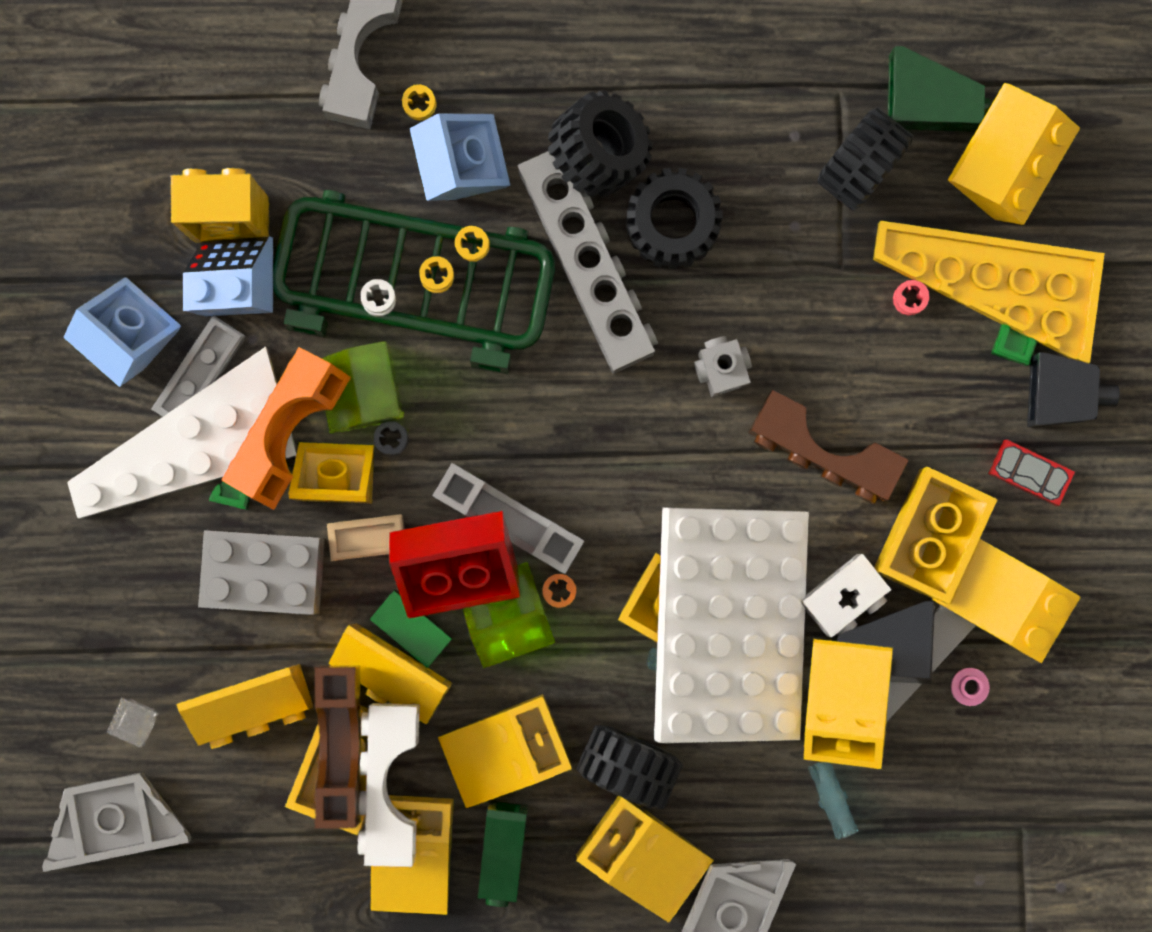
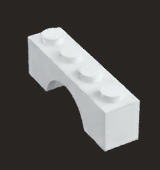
(388, 834)

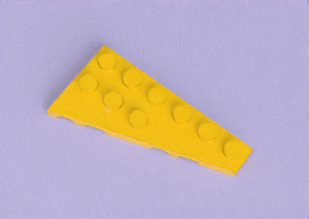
(1021, 284)

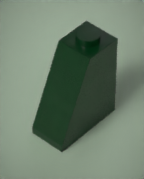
(931, 95)
(502, 853)

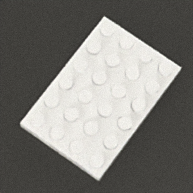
(731, 625)

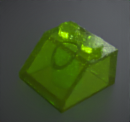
(371, 392)
(510, 626)

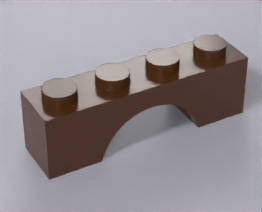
(784, 427)
(339, 746)

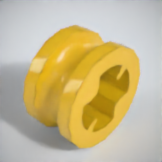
(421, 91)
(465, 252)
(429, 284)

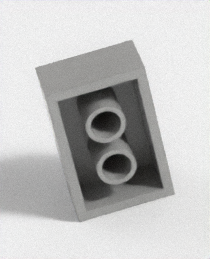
(261, 572)

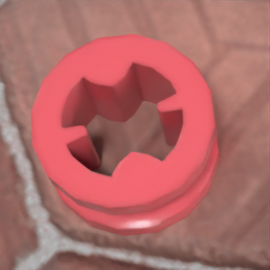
(922, 295)

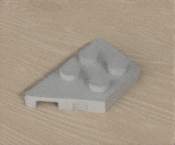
(112, 821)
(739, 896)

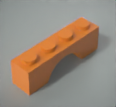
(261, 461)

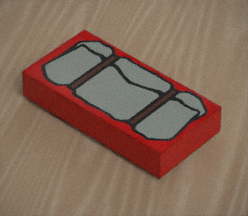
(1031, 473)

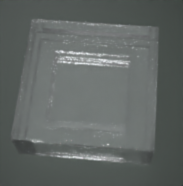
(132, 722)

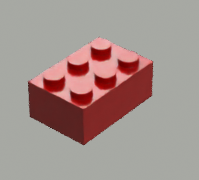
(454, 564)

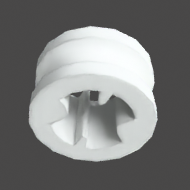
(386, 289)

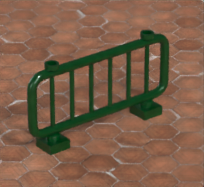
(308, 318)

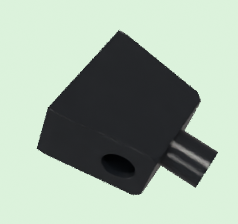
(1066, 391)

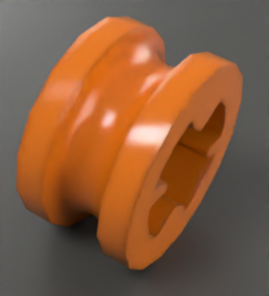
(547, 594)

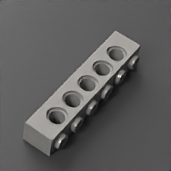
(618, 351)

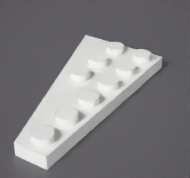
(183, 446)

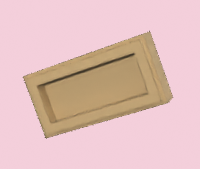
(362, 537)

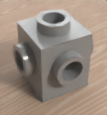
(718, 379)

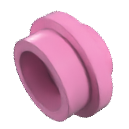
(958, 686)

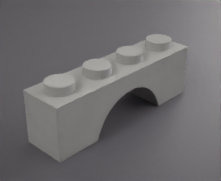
(350, 95)
(525, 527)

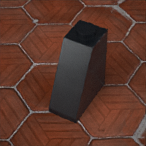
(910, 636)

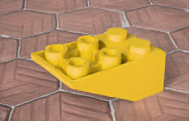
(847, 703)
(505, 751)
(643, 858)
(426, 883)

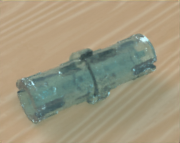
(833, 799)

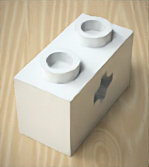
(854, 576)

